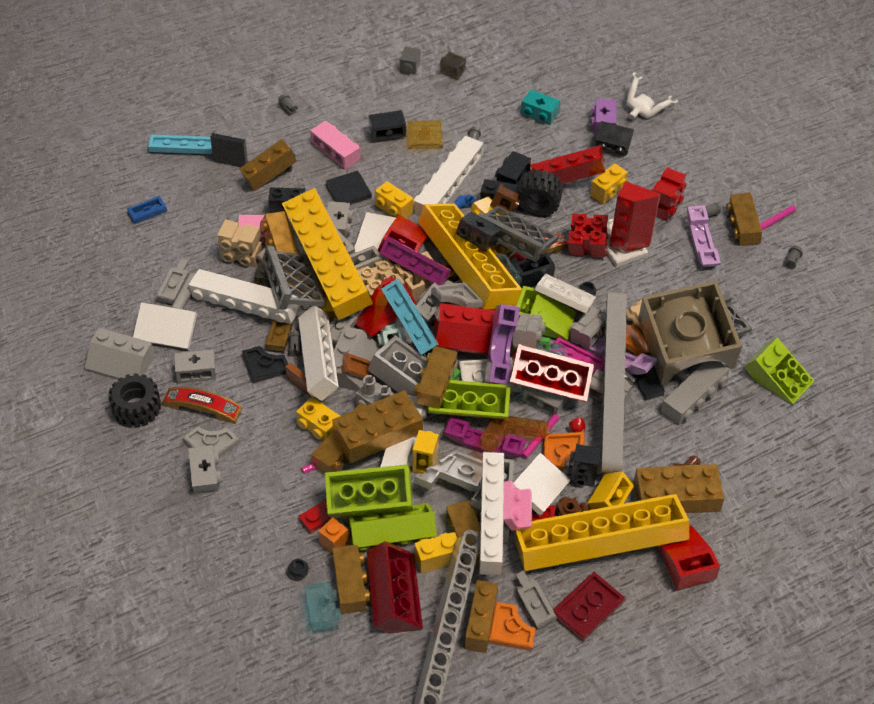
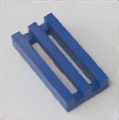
(147, 211)

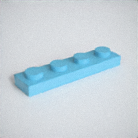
(180, 144)
(409, 316)

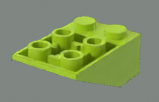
(554, 313)
(779, 371)

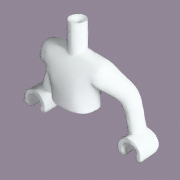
(643, 104)

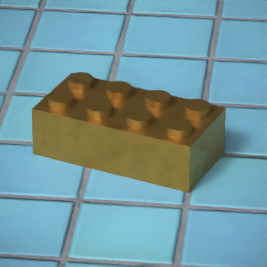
(377, 426)
(695, 486)

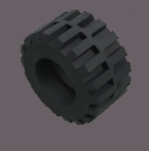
(539, 192)
(136, 412)

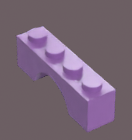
(503, 328)

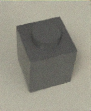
(410, 60)

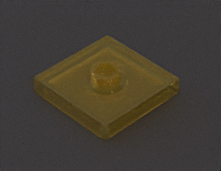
(424, 134)

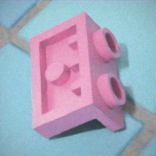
(517, 506)

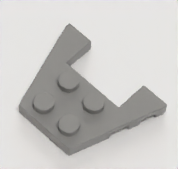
(456, 469)

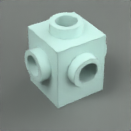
(390, 329)

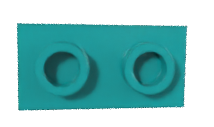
(540, 107)

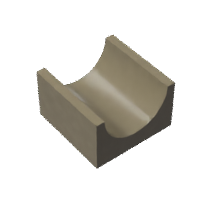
(688, 329)

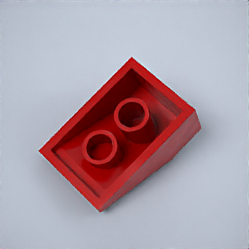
(379, 313)

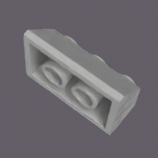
(356, 343)
(118, 354)
(398, 365)

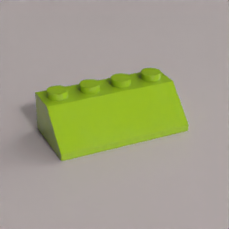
(475, 400)
(393, 527)

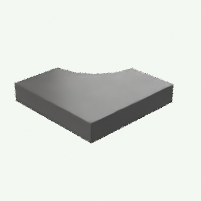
(457, 293)
(221, 440)

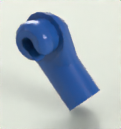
(464, 201)

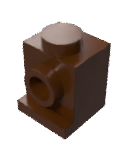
(505, 198)
(567, 506)

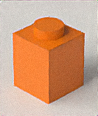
(333, 535)

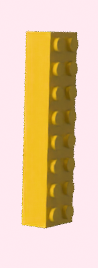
(327, 254)
(474, 266)
(602, 532)

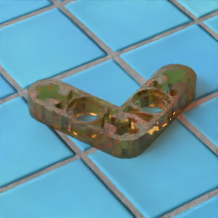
(499, 428)

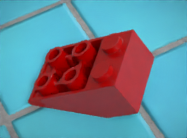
(406, 233)
(690, 560)

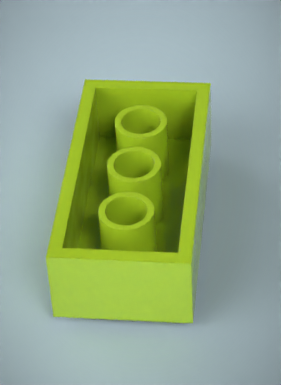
(369, 491)

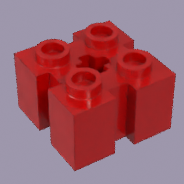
(671, 192)
(588, 235)

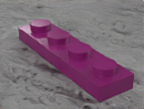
(414, 261)

